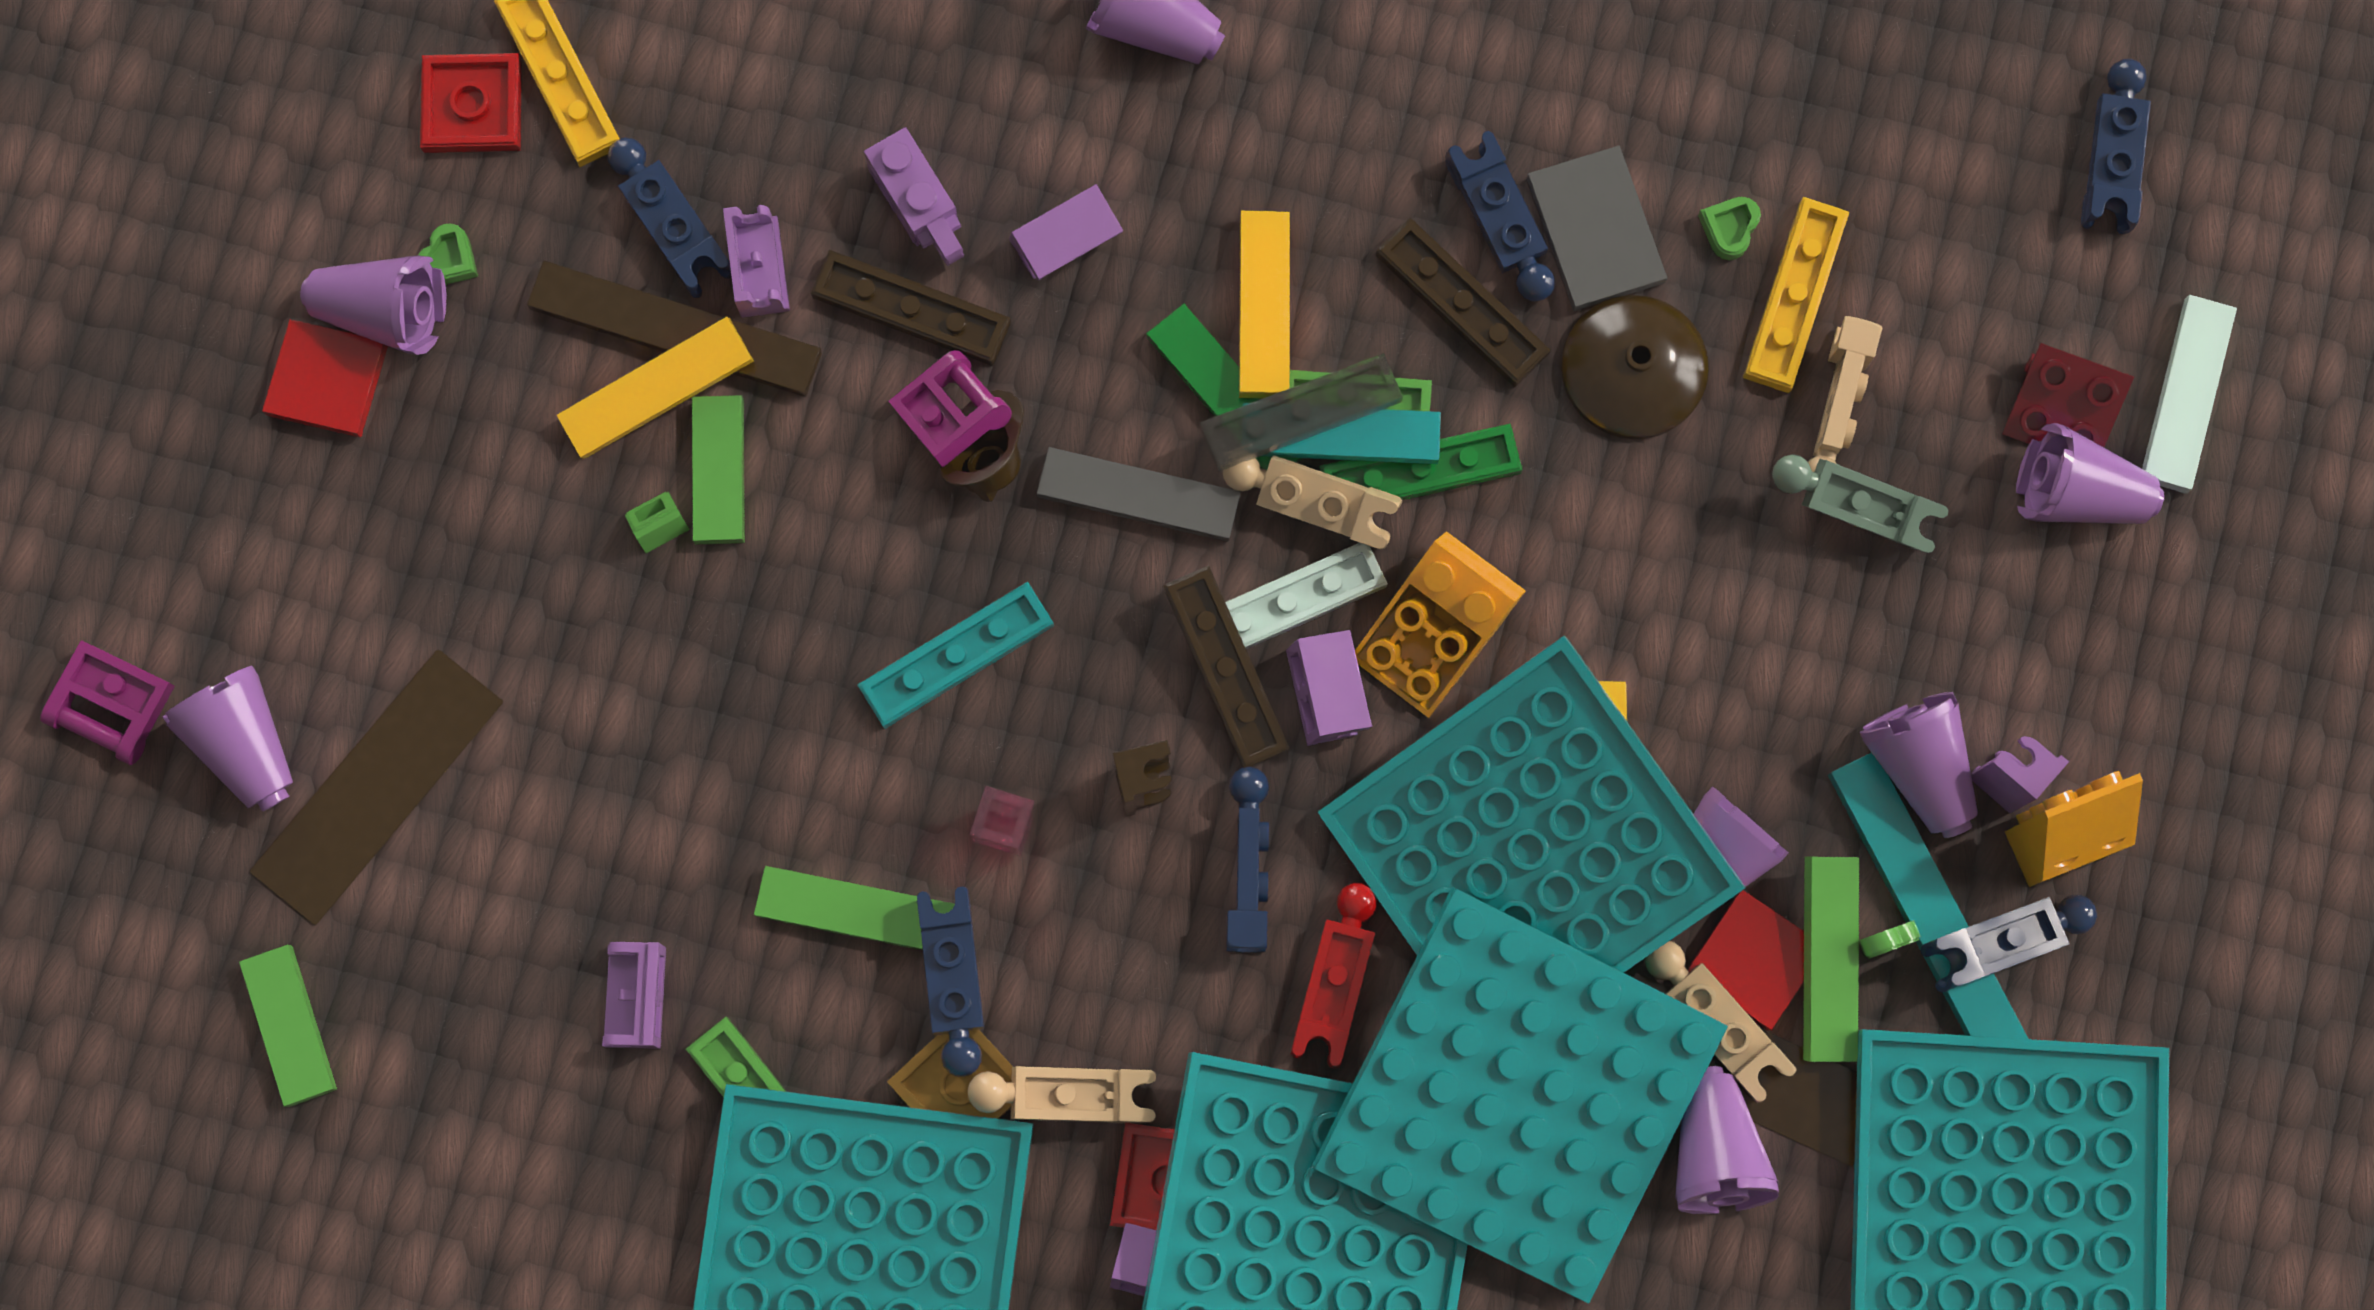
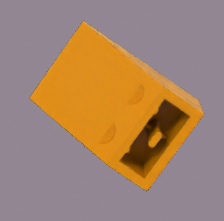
(1437, 623)
(2077, 827)

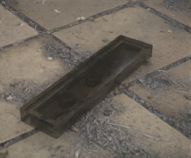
(1301, 412)

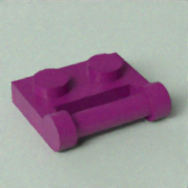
(937, 418)
(113, 686)

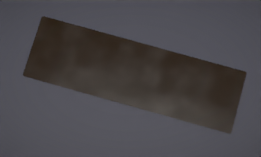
(376, 787)
(1810, 1106)

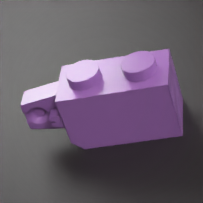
(915, 194)

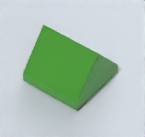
(656, 522)

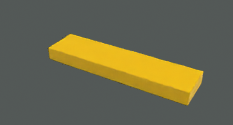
(559, 77)
(1795, 295)
(1264, 303)
(655, 388)

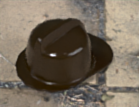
(993, 458)

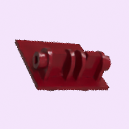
(2069, 393)

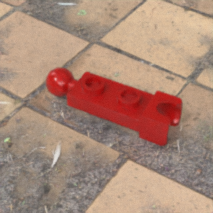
(1337, 975)

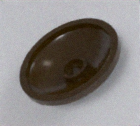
(1629, 396)

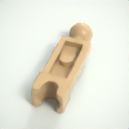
(1853, 351)
(1316, 498)
(1744, 1045)
(1064, 1094)

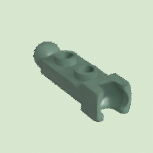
(1858, 500)

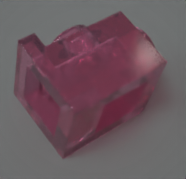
(1002, 821)

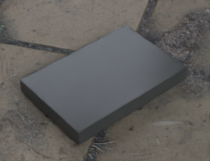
(1596, 228)

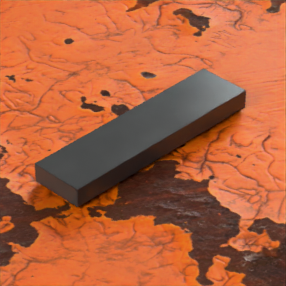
(1138, 494)

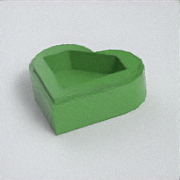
(1730, 226)
(451, 253)
(1890, 939)

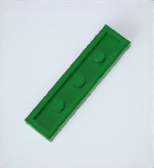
(1201, 364)
(1462, 462)

